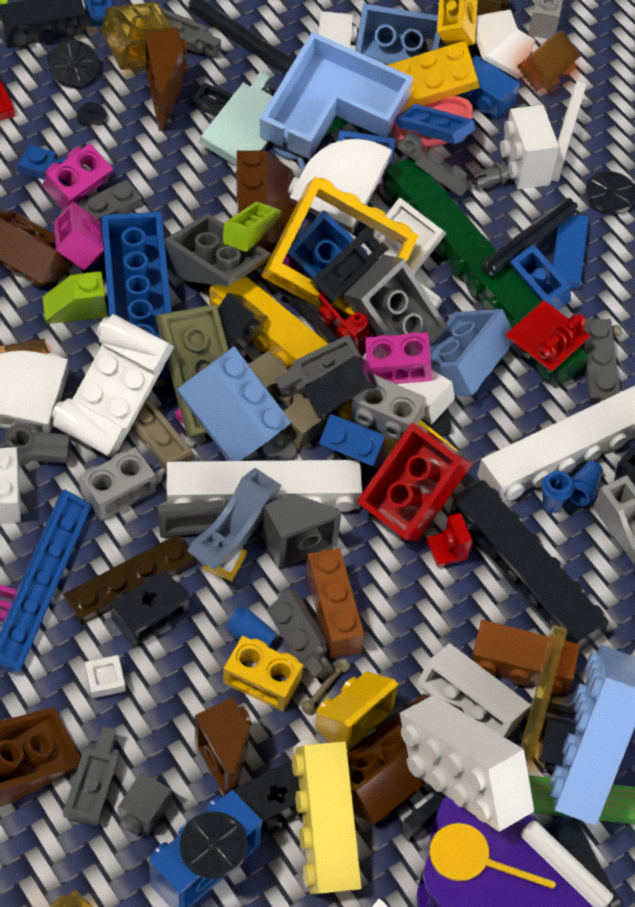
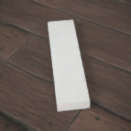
(568, 127)

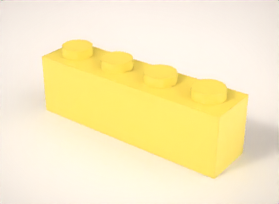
(327, 818)

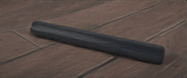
(241, 35)
(529, 236)

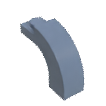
(236, 522)

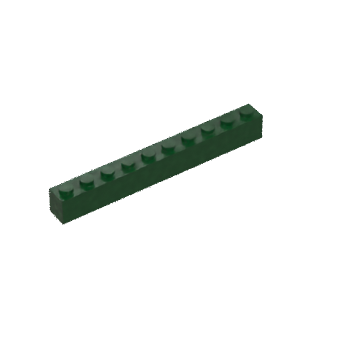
(465, 251)

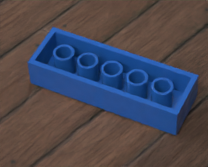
(137, 270)

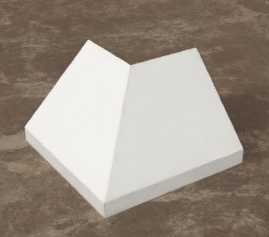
(502, 42)

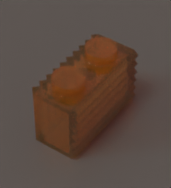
(549, 61)

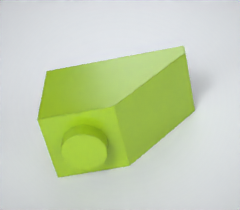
(76, 299)

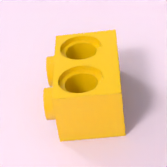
(258, 680)

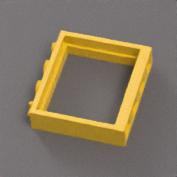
(351, 205)

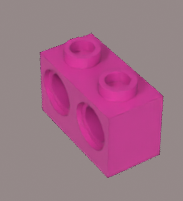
(81, 181)
(398, 357)

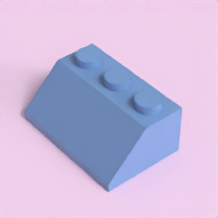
(386, 33)
(470, 348)
(233, 406)

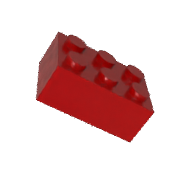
(414, 482)

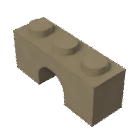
(304, 422)

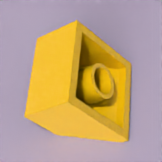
(357, 709)

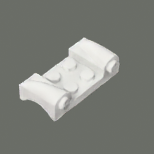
(113, 386)

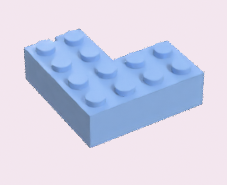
(330, 83)
(601, 737)

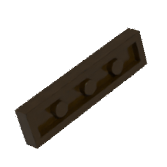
(96, 594)

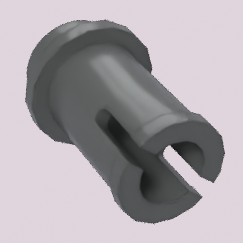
(490, 176)

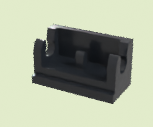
(340, 386)

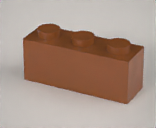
(334, 603)
(520, 655)

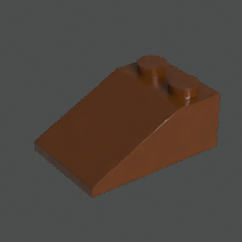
(164, 70)
(34, 754)

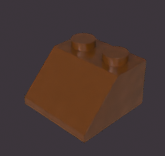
(223, 741)

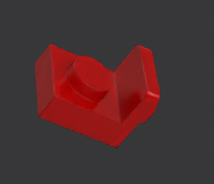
(452, 544)

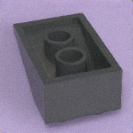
(202, 257)
(394, 300)

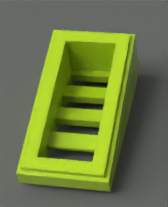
(246, 228)

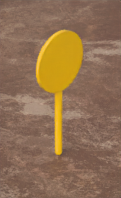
(463, 853)

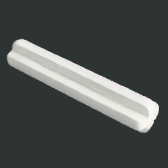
(566, 865)

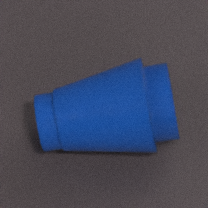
(586, 484)
(556, 490)
(249, 625)

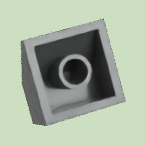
(298, 527)

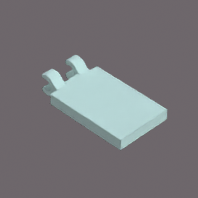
(239, 121)

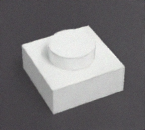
(105, 676)

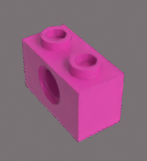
(78, 236)

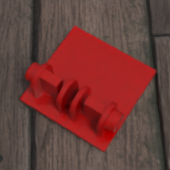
(355, 325)
(549, 335)

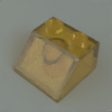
(125, 30)

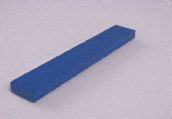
(41, 579)

